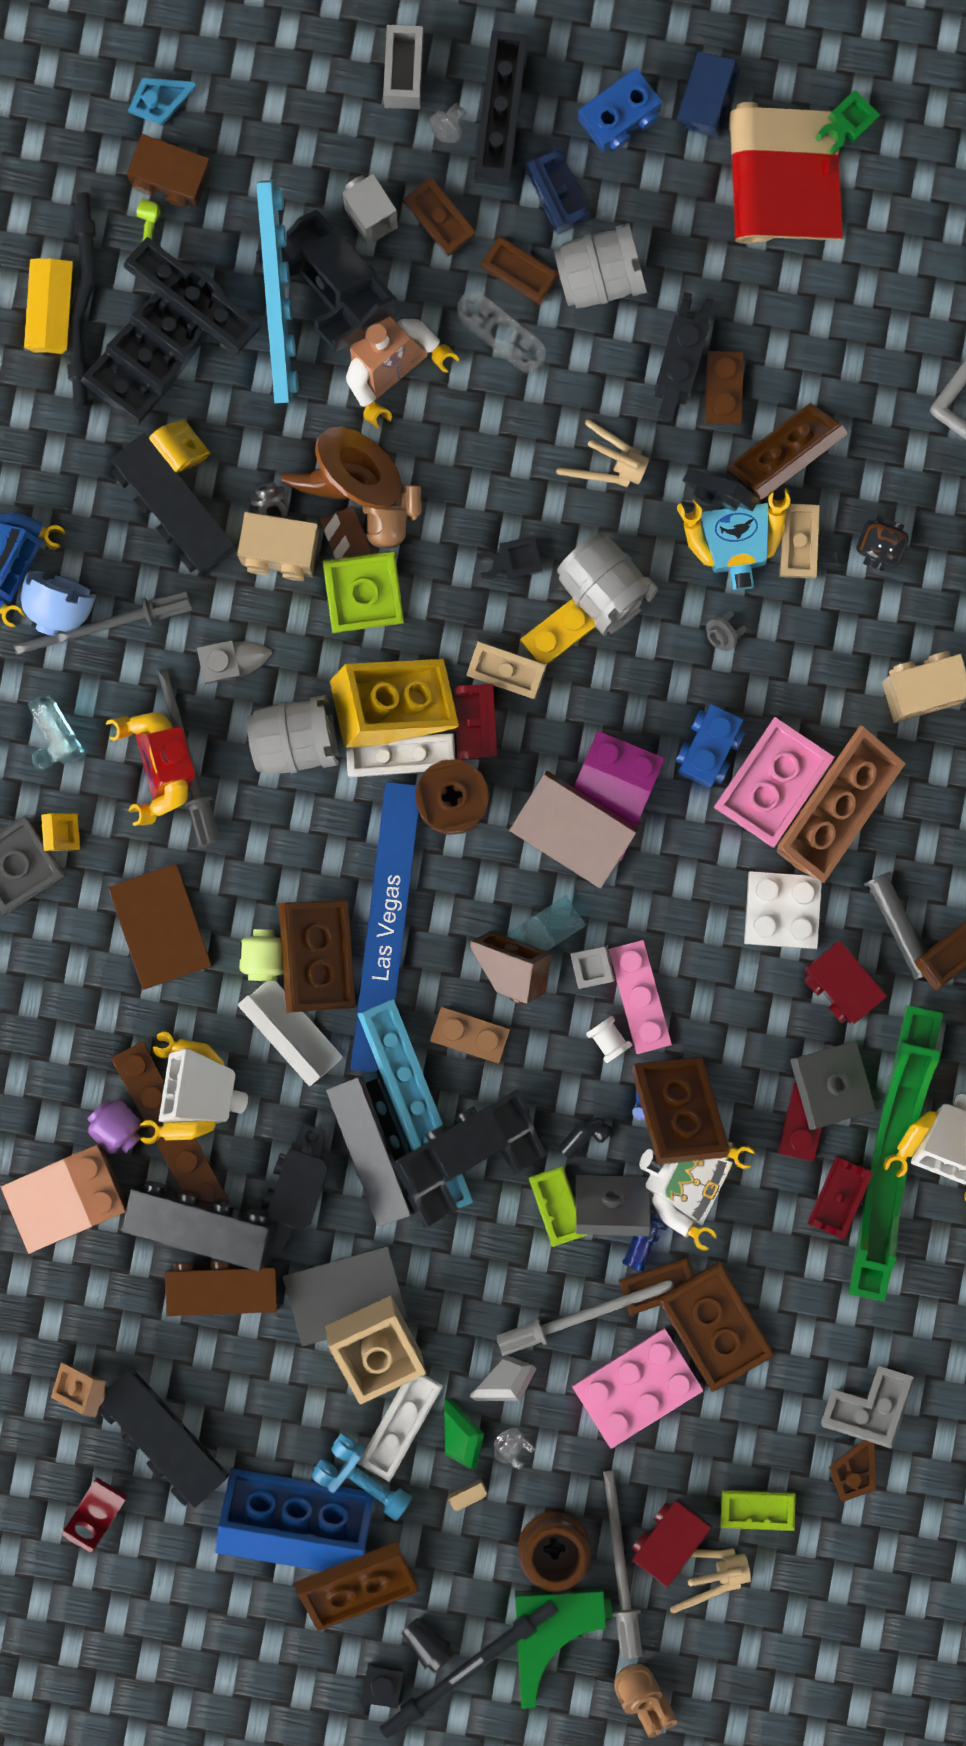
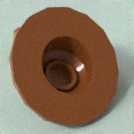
(350, 469)

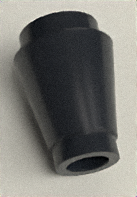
(427, 1645)

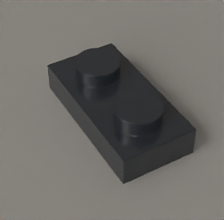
(726, 492)

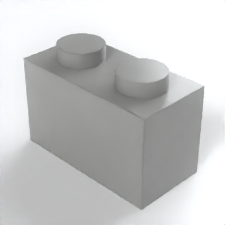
(403, 67)
(369, 208)

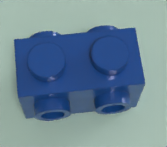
(620, 111)
(714, 737)

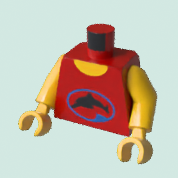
(164, 761)

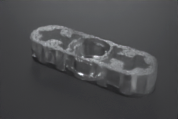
(527, 342)

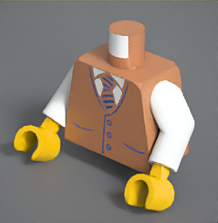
(386, 357)

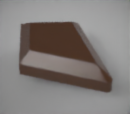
(855, 1471)

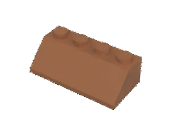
(840, 805)

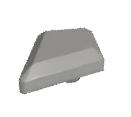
(505, 1381)

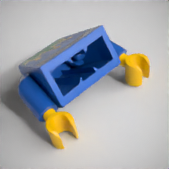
(17, 549)

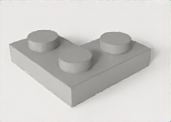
(874, 1418)

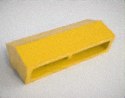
(48, 305)

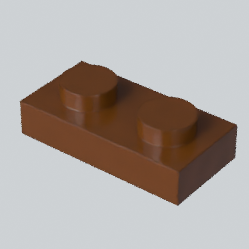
(439, 217)
(723, 388)

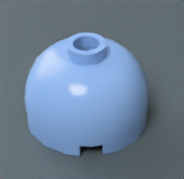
(55, 602)

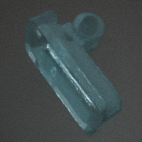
(63, 743)

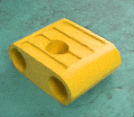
(179, 445)

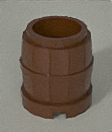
(440, 814)
(539, 1566)

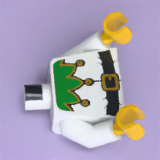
(688, 1189)

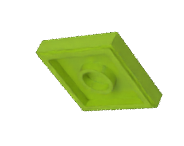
(363, 591)

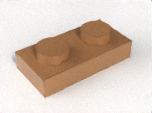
(469, 1035)
(79, 1390)

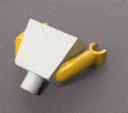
(195, 1091)
(936, 1142)

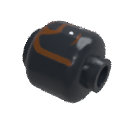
(882, 543)

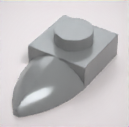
(231, 660)

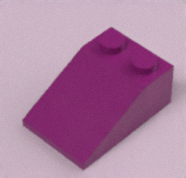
(619, 776)

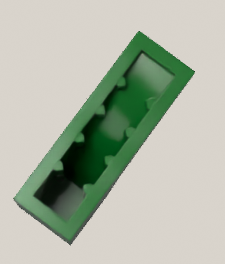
(579, 1613)

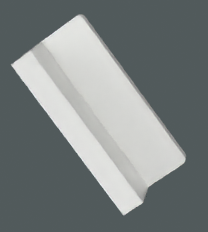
(290, 1032)

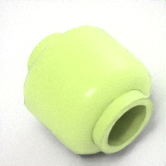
(261, 956)

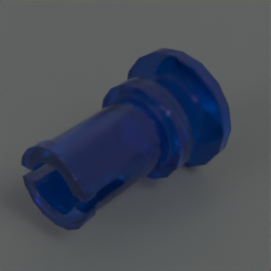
(641, 1245)

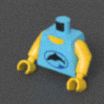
(736, 538)

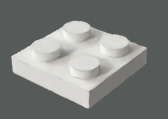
(782, 910)

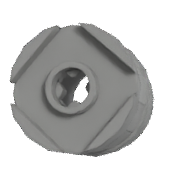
(600, 267)
(605, 583)
(292, 737)

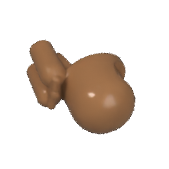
(388, 525)
(642, 1695)

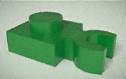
(848, 120)

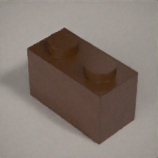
(168, 171)

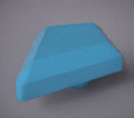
(159, 98)

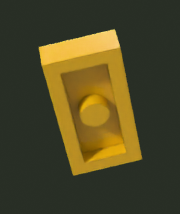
(557, 633)

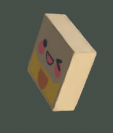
(467, 1495)

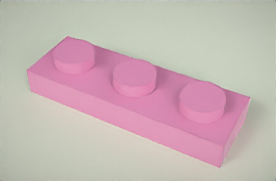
(639, 997)

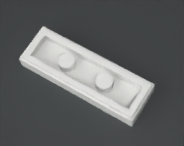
(400, 757)
(400, 1426)

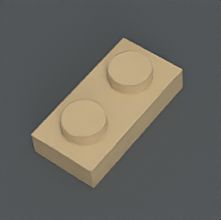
(800, 542)
(506, 670)

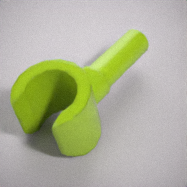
(150, 212)

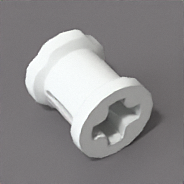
(609, 1039)

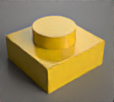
(60, 832)

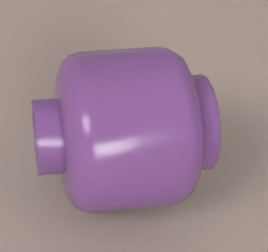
(114, 1126)

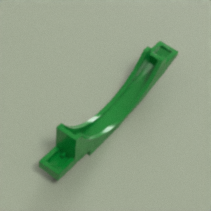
(902, 1105)

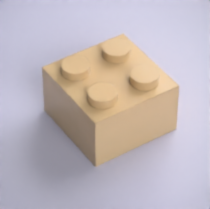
(278, 546)
(925, 688)
(375, 1350)

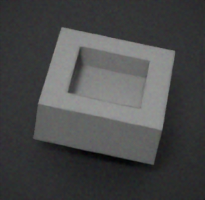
(592, 966)

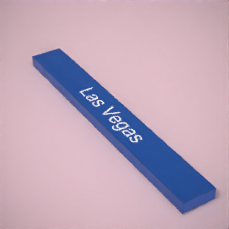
(386, 910)

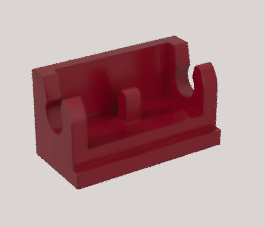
(476, 722)
(839, 1198)

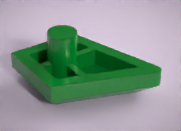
(462, 1436)

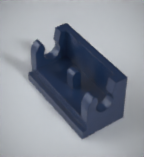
(708, 94)
(558, 192)

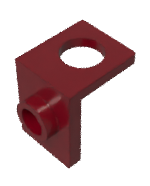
(95, 1513)

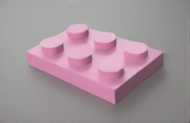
(774, 782)
(637, 1388)

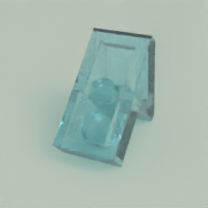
(549, 926)

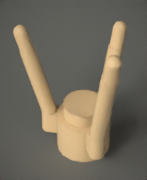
(629, 462)
(732, 1571)

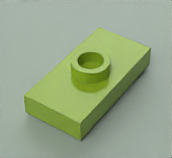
(556, 1205)
(757, 1510)

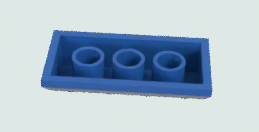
(292, 1521)

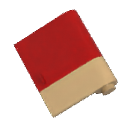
(783, 175)

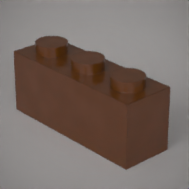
(220, 1289)

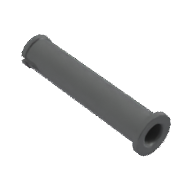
(897, 920)

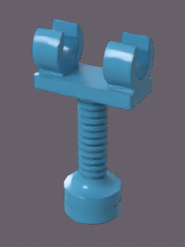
(349, 1451)

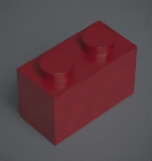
(843, 984)
(671, 1542)

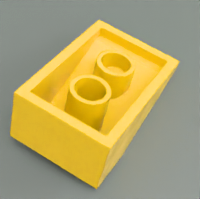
(392, 701)

